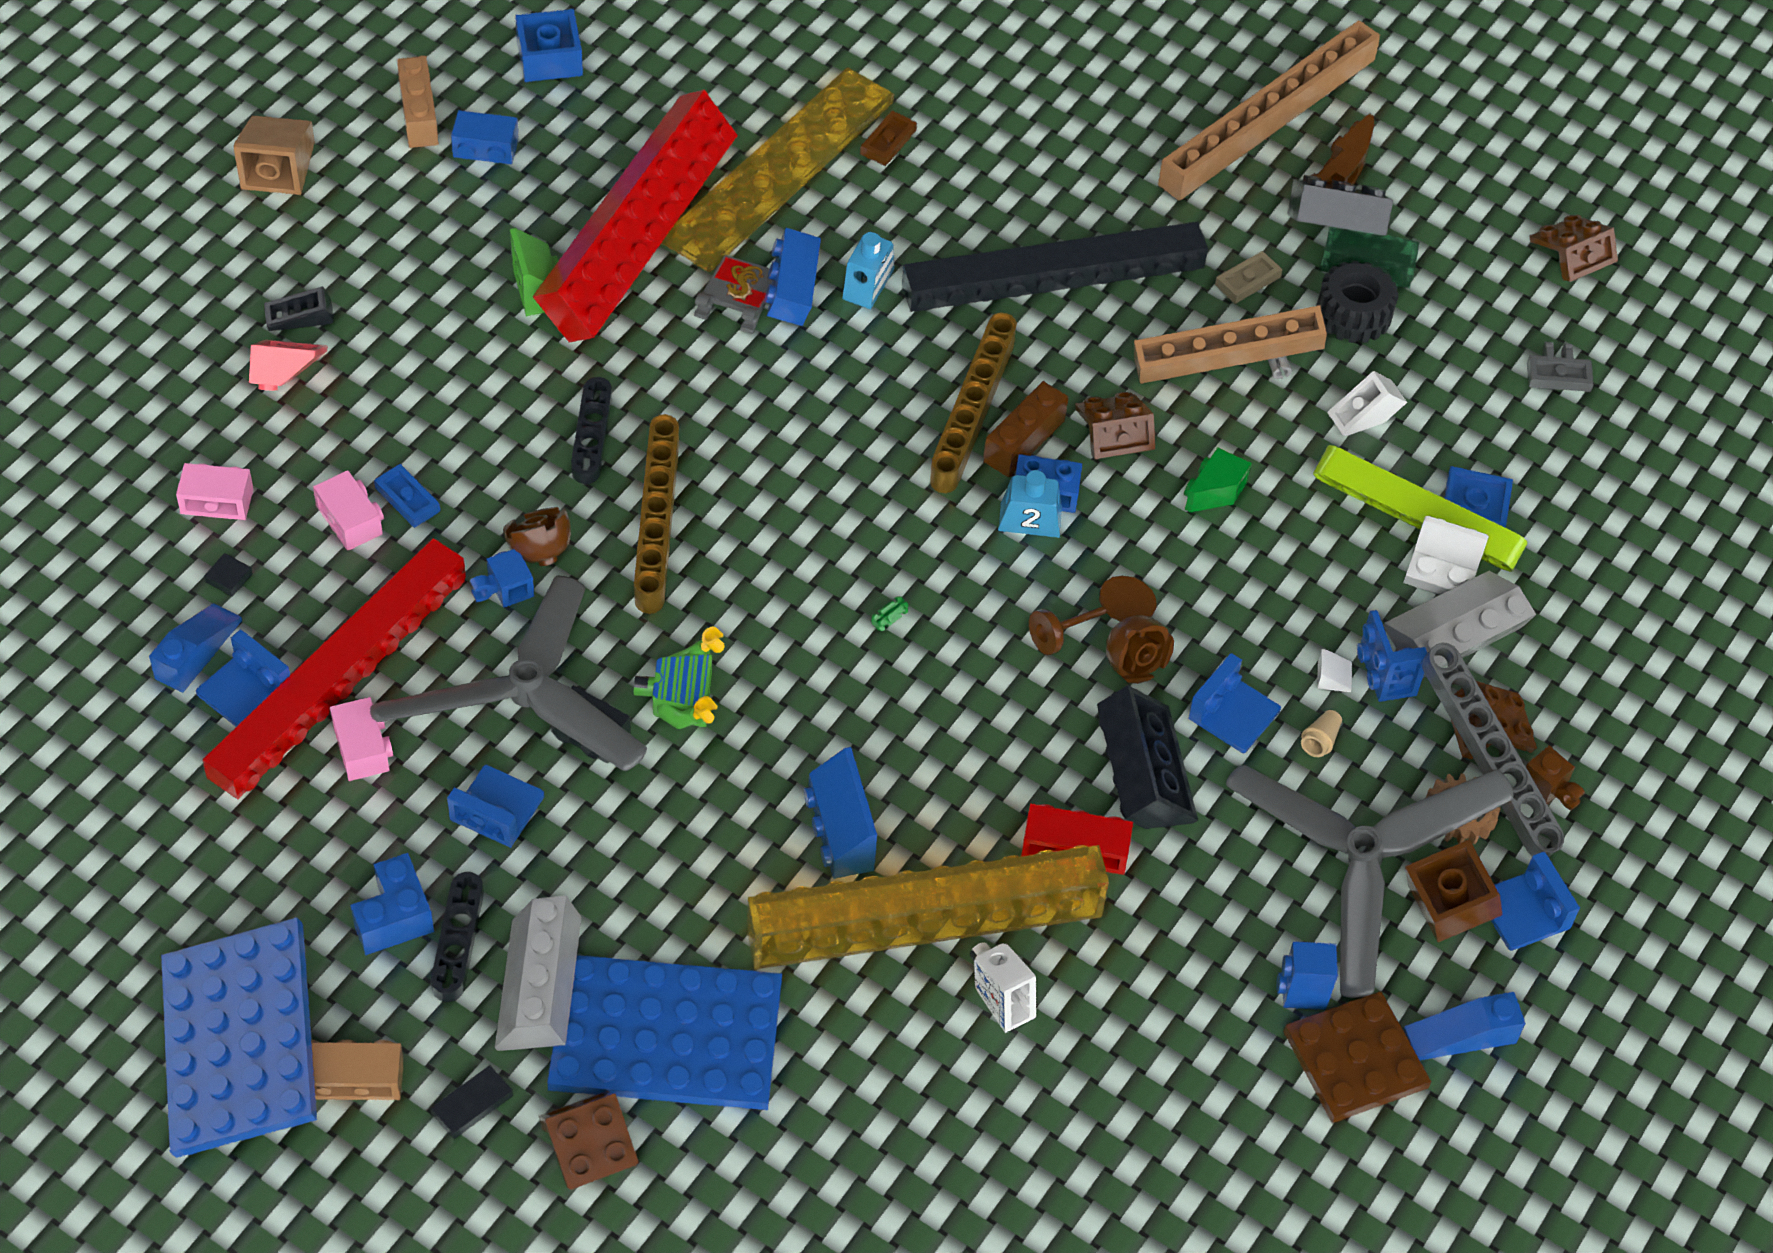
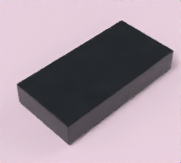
(471, 1102)

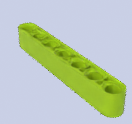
(1413, 503)

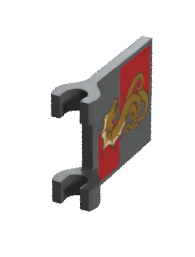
(738, 287)

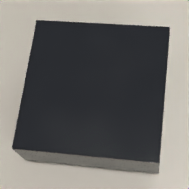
(228, 574)

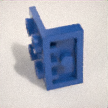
(1389, 672)
(244, 680)
(1231, 707)
(495, 805)
(1534, 905)

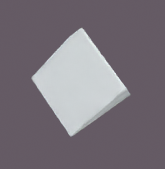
(1334, 672)

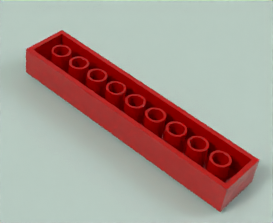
(635, 217)

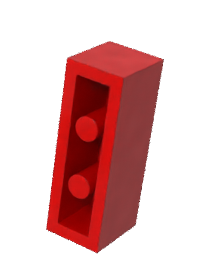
(1063, 829)

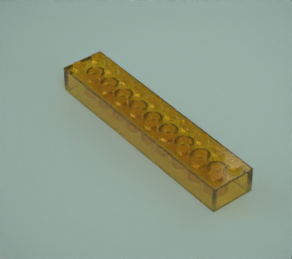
(926, 906)

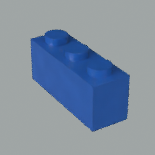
(792, 276)

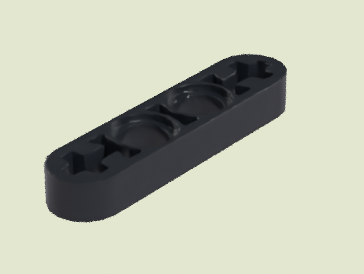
(589, 429)
(459, 936)

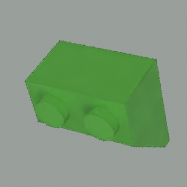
(531, 266)

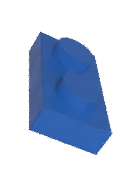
(407, 495)

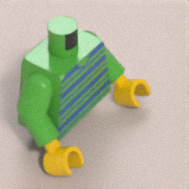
(684, 683)

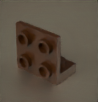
(1581, 244)
(1118, 425)
(1511, 714)
(590, 1139)

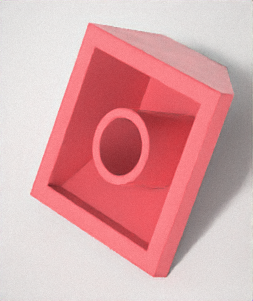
(280, 361)

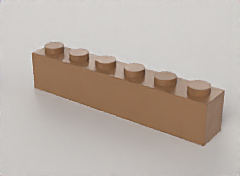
(1230, 344)

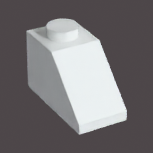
(1367, 405)

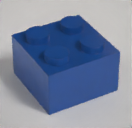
(549, 45)

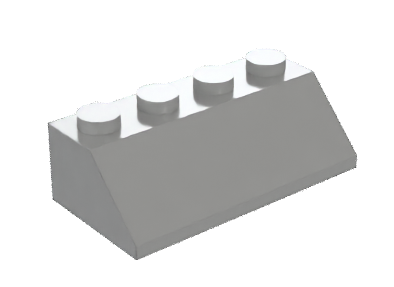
(1464, 617)
(539, 975)

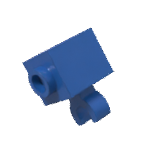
(506, 577)

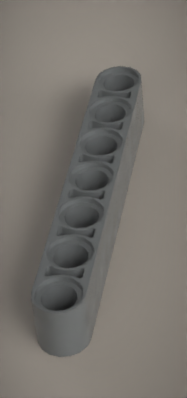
(1492, 733)

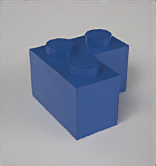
(397, 913)

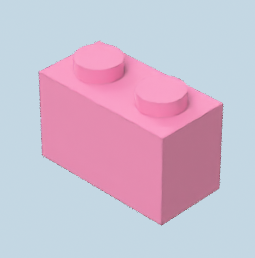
(214, 491)
(348, 510)
(360, 739)

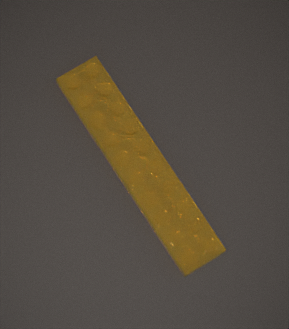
(778, 169)

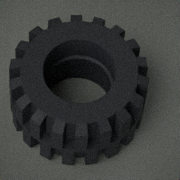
(1359, 284)

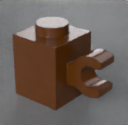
(1552, 776)

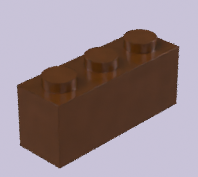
(1025, 428)

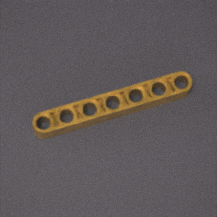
(973, 403)
(656, 514)

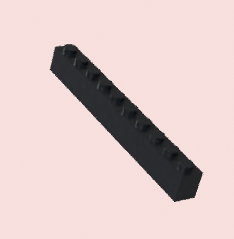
(1054, 266)

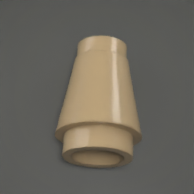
(1321, 734)

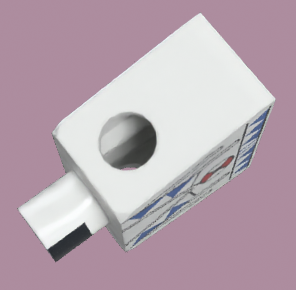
(1005, 984)

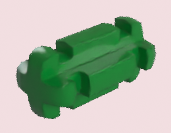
(889, 613)

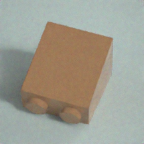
(274, 154)

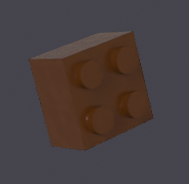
(1453, 890)

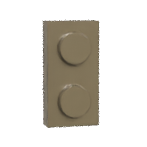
(1248, 277)

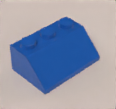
(842, 816)

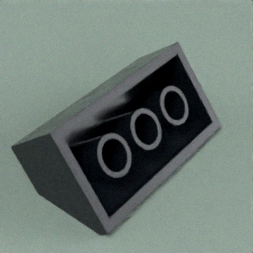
(1146, 760)

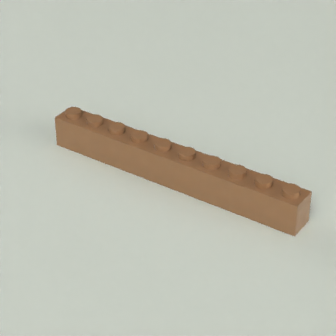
(1268, 110)

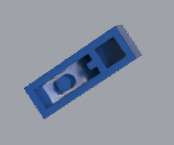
(191, 646)
(1468, 1027)

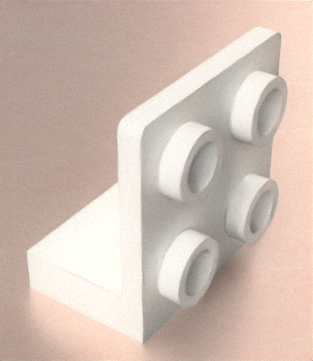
(1444, 556)

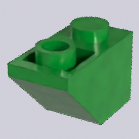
(1218, 481)

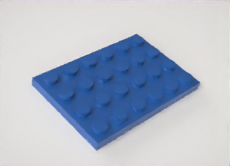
(669, 1033)
(237, 1038)

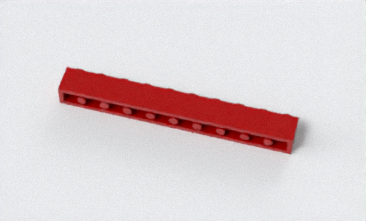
(334, 669)

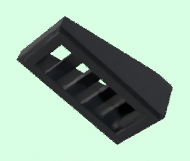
(318, 310)

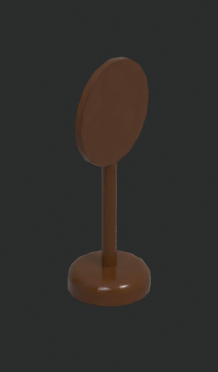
(1119, 598)

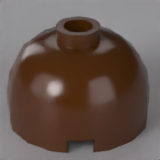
(540, 536)
(1138, 648)

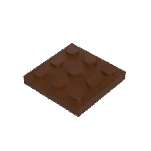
(1356, 1057)

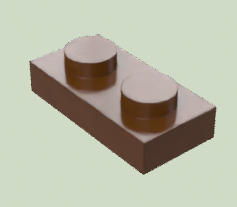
(888, 138)

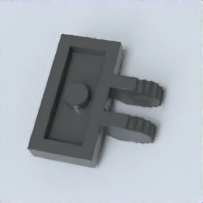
(1559, 373)

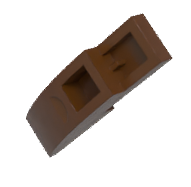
(1349, 153)

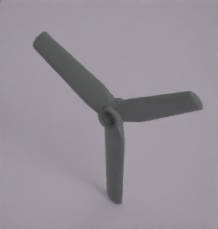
(531, 686)
(1394, 835)

